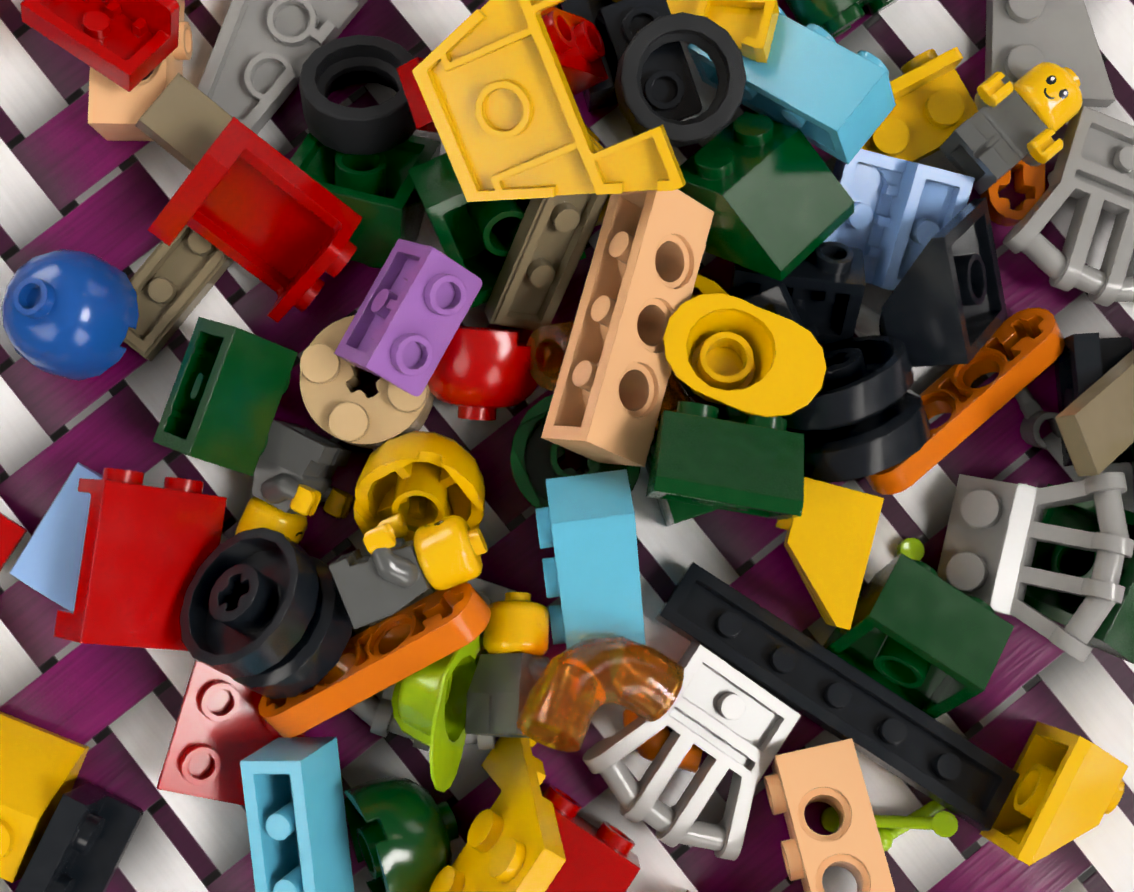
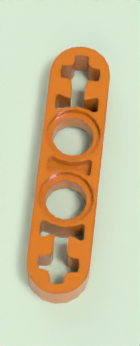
(1029, 342)
(384, 657)

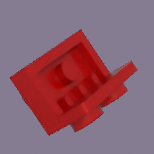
(111, 36)

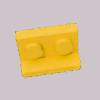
(927, 109)

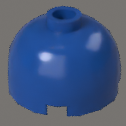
(69, 313)

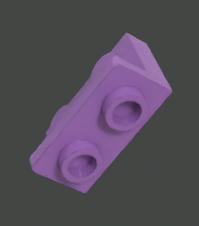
(409, 316)

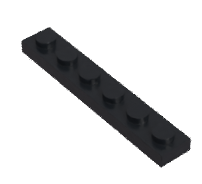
(839, 697)

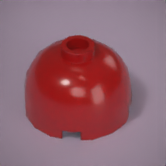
(483, 372)

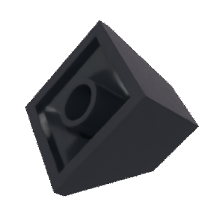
(950, 293)

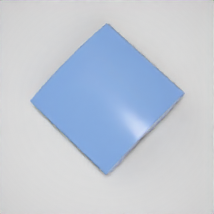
(896, 211)
(55, 549)

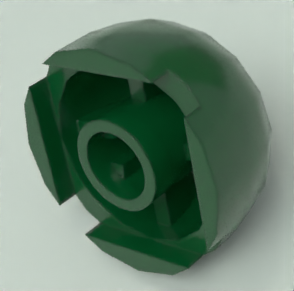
(399, 833)

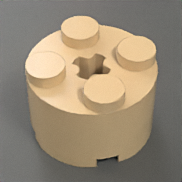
(351, 415)

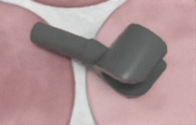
(1033, 419)

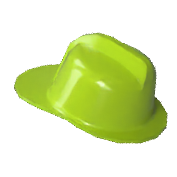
(433, 709)

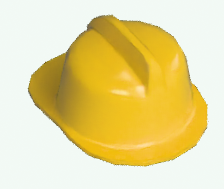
(743, 355)

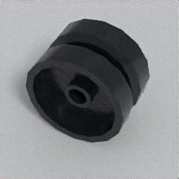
(863, 412)
(265, 614)

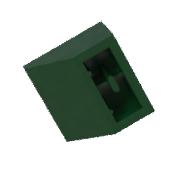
(225, 396)

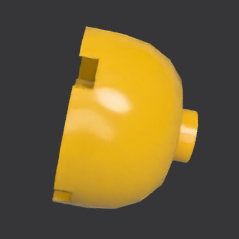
(422, 479)

